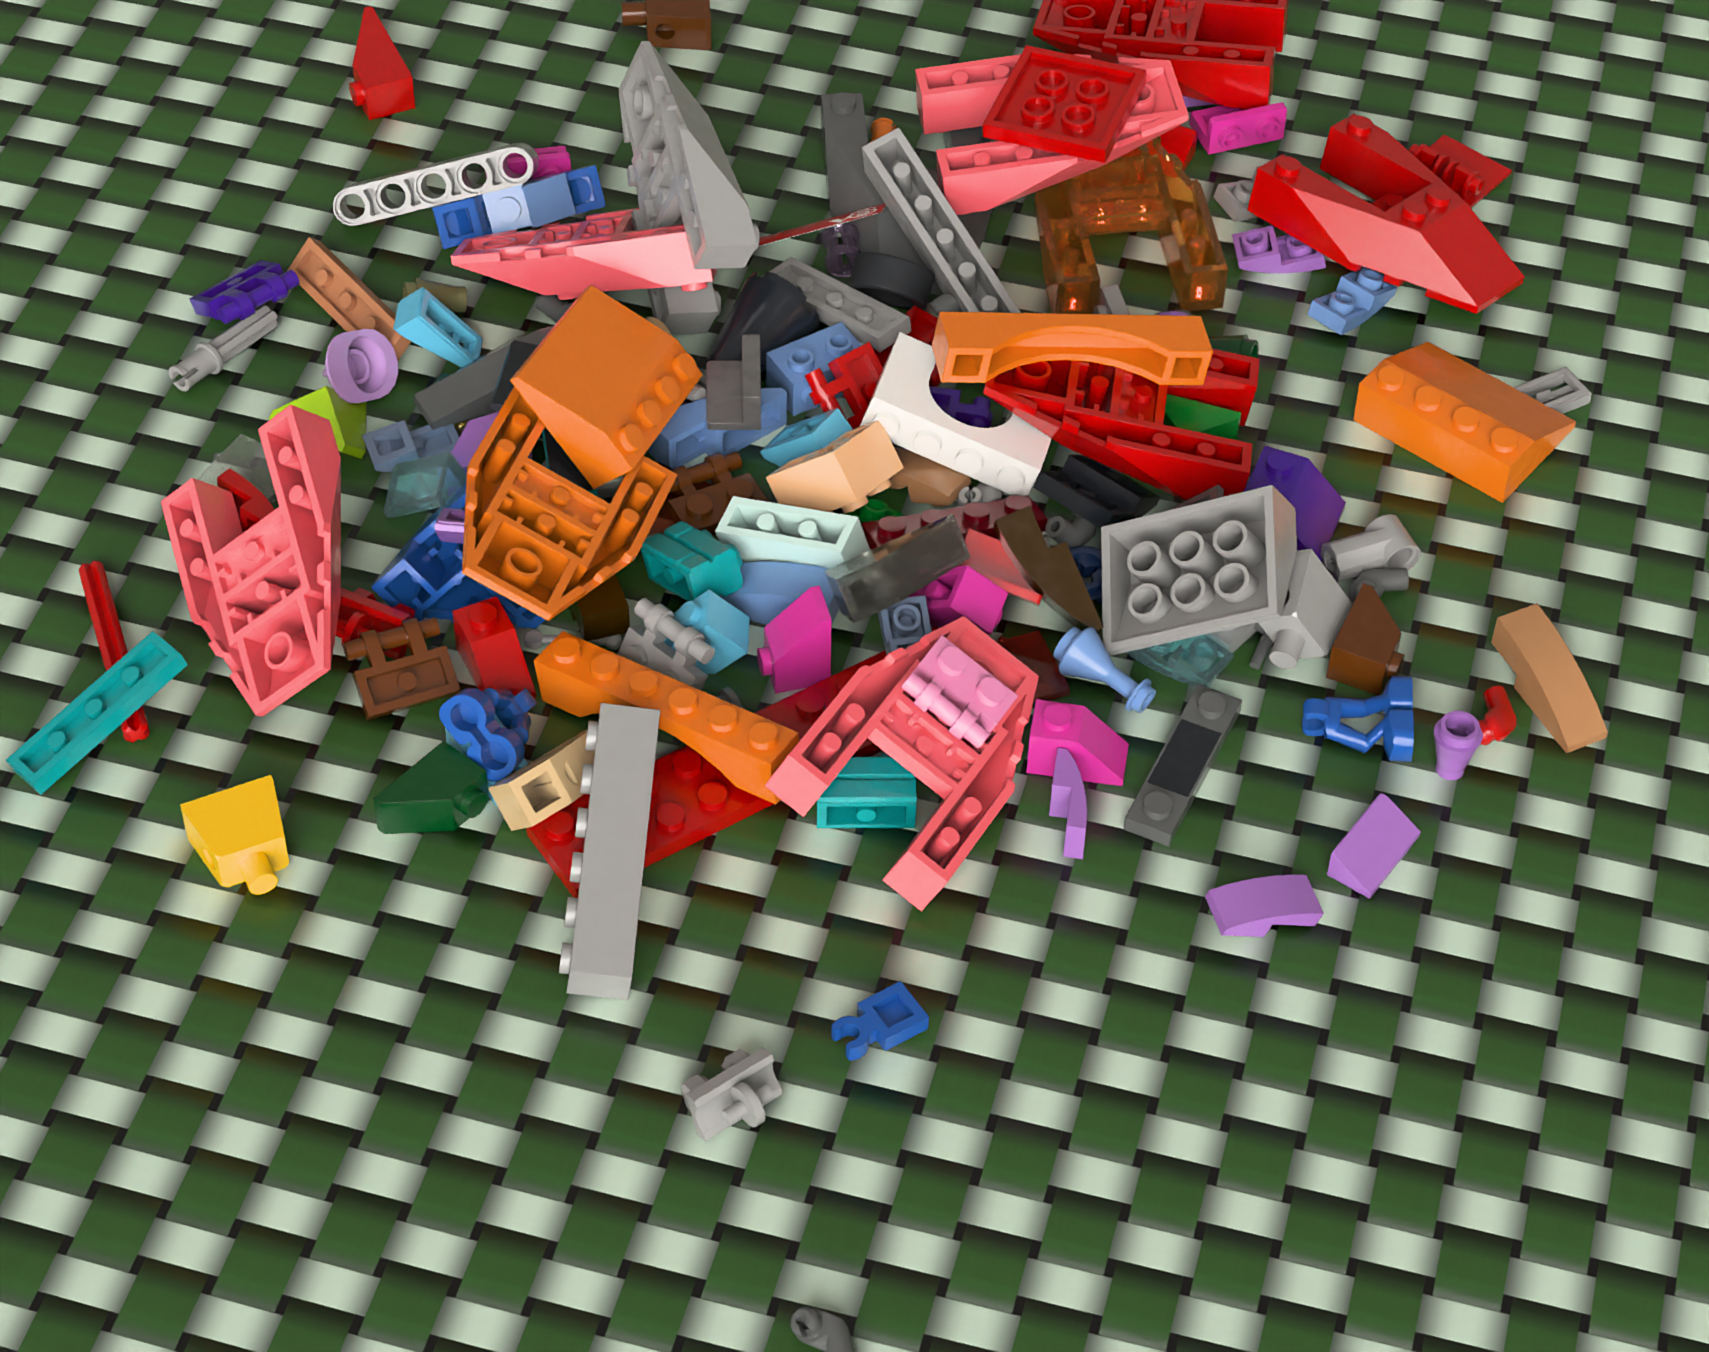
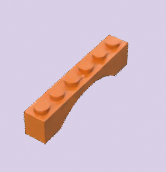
(1157, 347)
(736, 741)

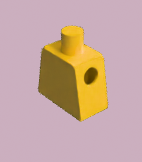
(239, 834)

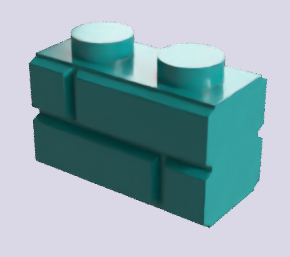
(692, 562)
(869, 795)

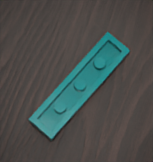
(96, 712)

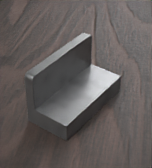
(735, 390)

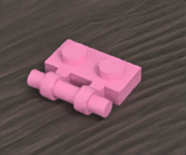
(959, 692)

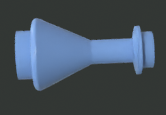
(1086, 657)

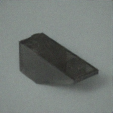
(897, 568)

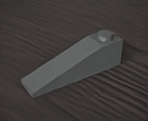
(469, 389)

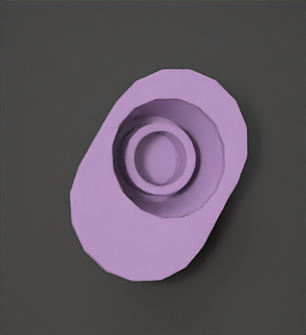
(361, 365)

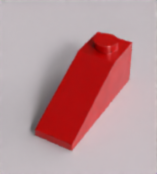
(380, 74)

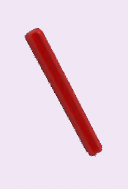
(109, 636)

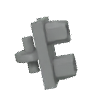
(733, 1094)

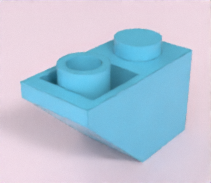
(721, 624)

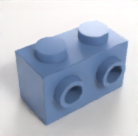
(791, 362)

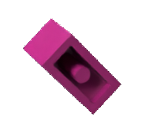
(964, 594)
(798, 644)
(1092, 744)

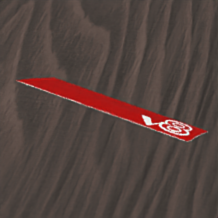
(821, 224)

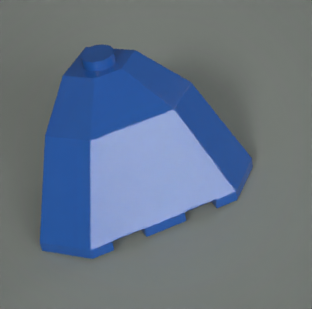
(431, 578)

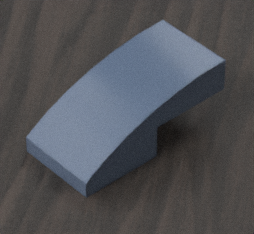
(398, 444)

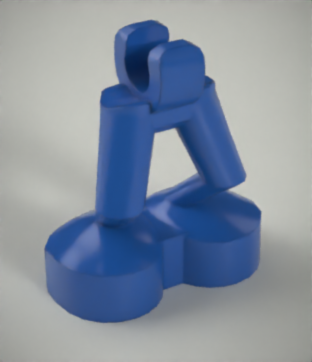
(471, 719)
(1397, 726)

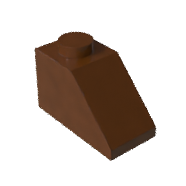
(1366, 645)

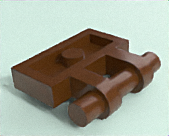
(707, 506)
(404, 681)

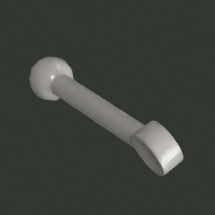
(535, 639)

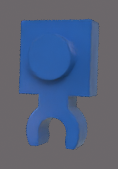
(883, 1017)

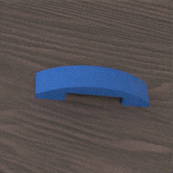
(470, 219)

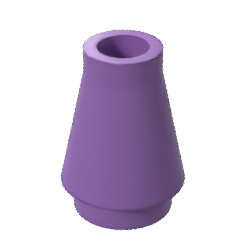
(1456, 741)

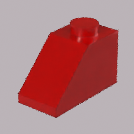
(491, 647)

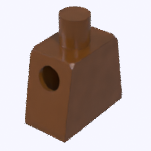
(672, 22)

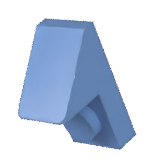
(530, 203)

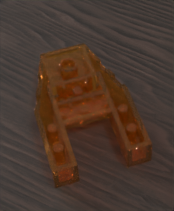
(1129, 195)

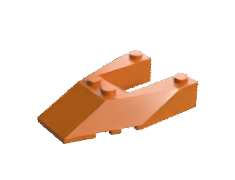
(542, 534)

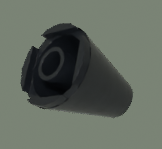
(764, 308)

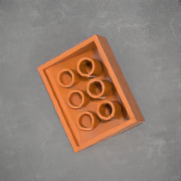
(605, 384)
(1459, 418)

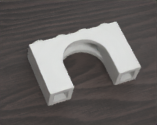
(999, 456)

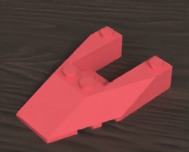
(999, 172)
(586, 253)
(276, 588)
(968, 779)

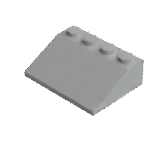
(1196, 569)

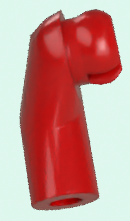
(1500, 718)

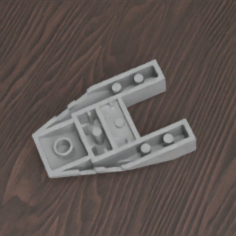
(684, 181)

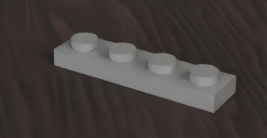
(839, 303)

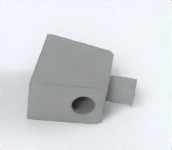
(1311, 613)

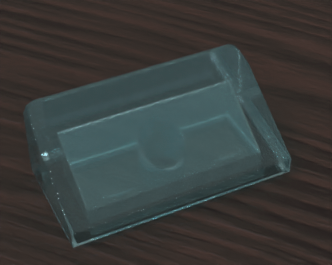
(423, 484)

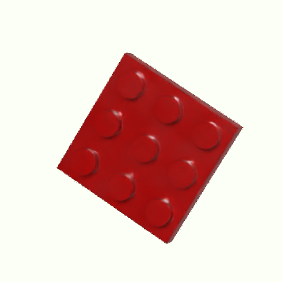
(1065, 104)

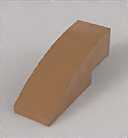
(1549, 677)

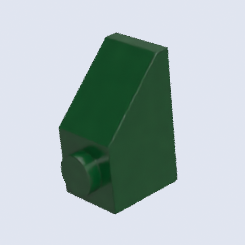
(433, 794)

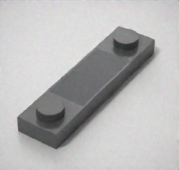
(1182, 765)

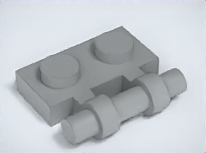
(649, 649)

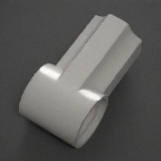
(1380, 546)

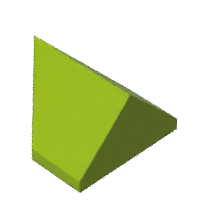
(346, 419)

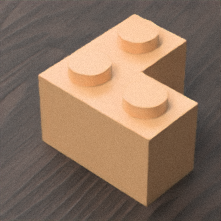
(840, 472)

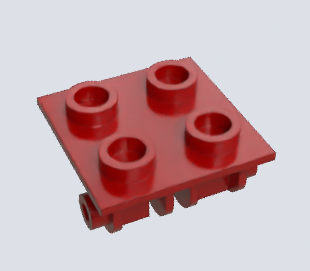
(1461, 168)

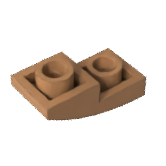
(928, 480)

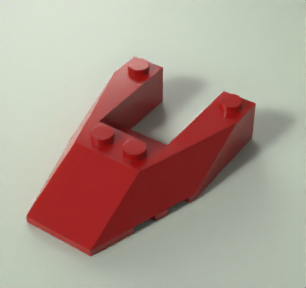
(1215, 46)
(1411, 231)
(1121, 419)

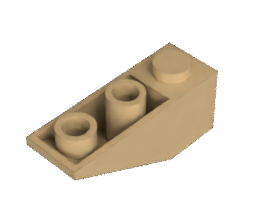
(543, 784)

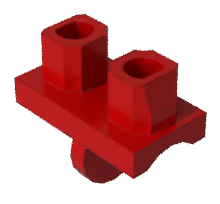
(362, 613)

